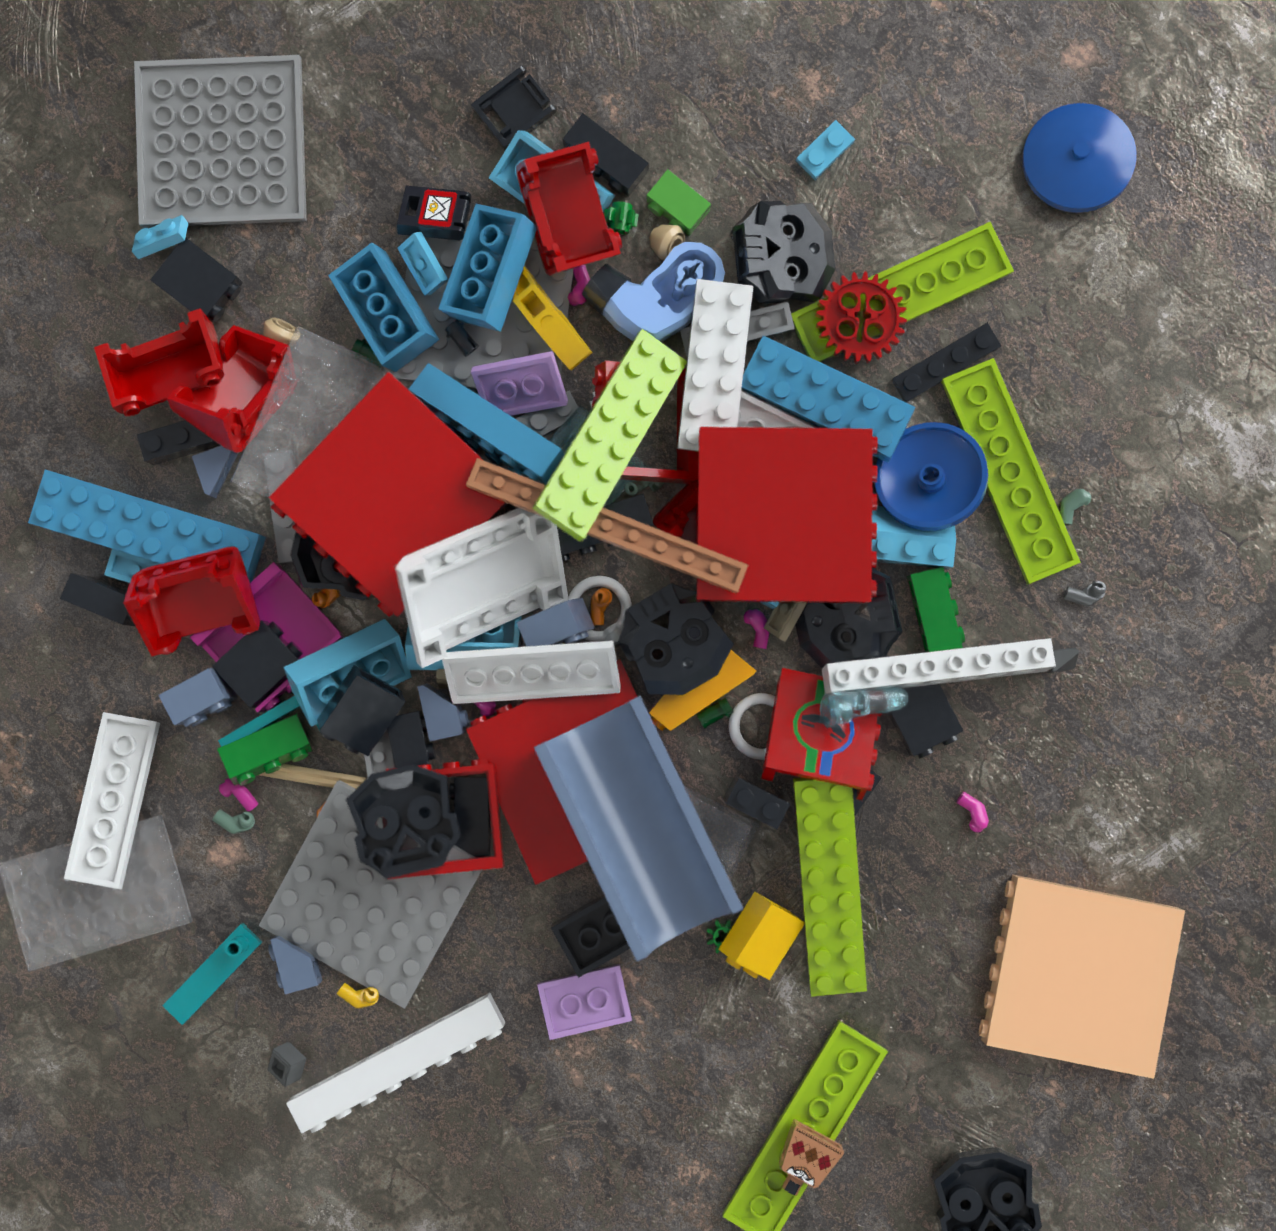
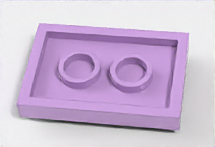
(521, 384)
(585, 1002)

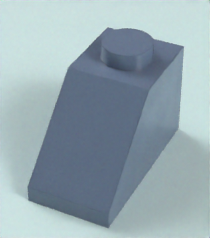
(440, 715)

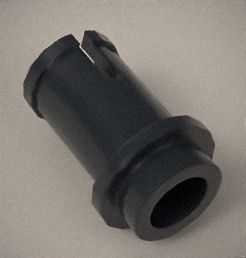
(461, 337)

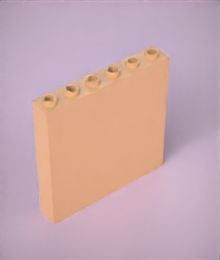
(1081, 976)

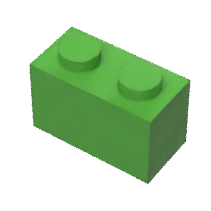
(677, 202)

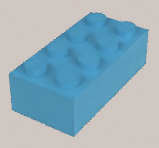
(488, 267)
(383, 307)

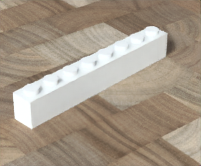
(395, 1063)

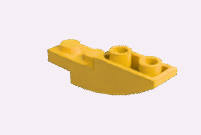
(549, 321)

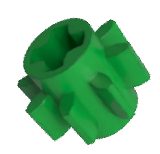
(621, 217)
(725, 927)

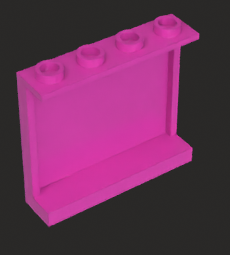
(285, 603)

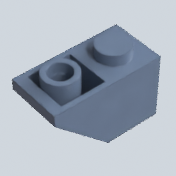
(295, 966)

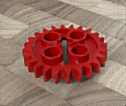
(886, 320)

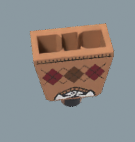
(807, 1157)

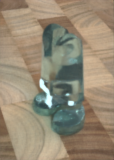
(843, 706)

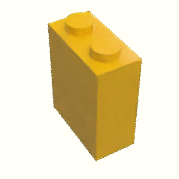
(761, 937)

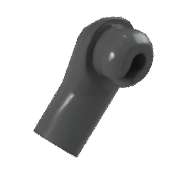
(1087, 596)

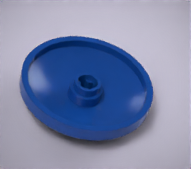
(1079, 157)
(933, 477)

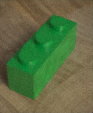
(935, 610)
(265, 750)

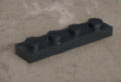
(946, 362)

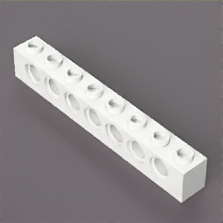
(940, 666)

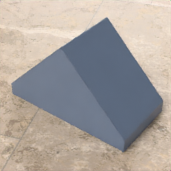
(214, 468)

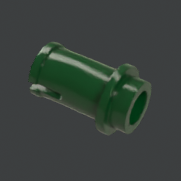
(364, 349)
(715, 712)

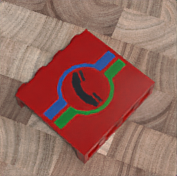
(807, 748)

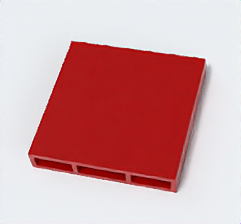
(383, 490)
(790, 510)
(522, 782)

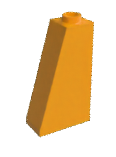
(676, 709)

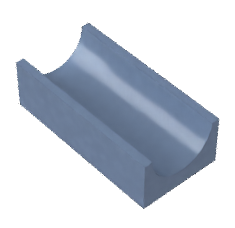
(637, 827)

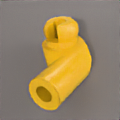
(359, 998)

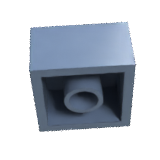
(558, 624)
(197, 697)

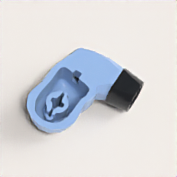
(664, 298)

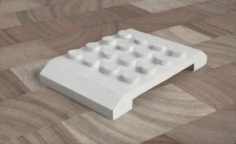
(480, 581)

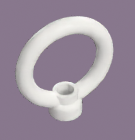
(612, 632)
(734, 723)

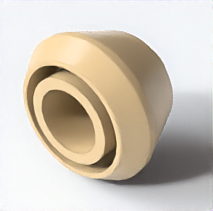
(665, 238)
(278, 330)

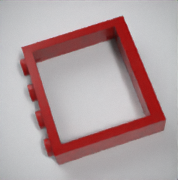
(686, 459)
(478, 863)

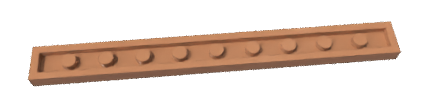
(617, 530)

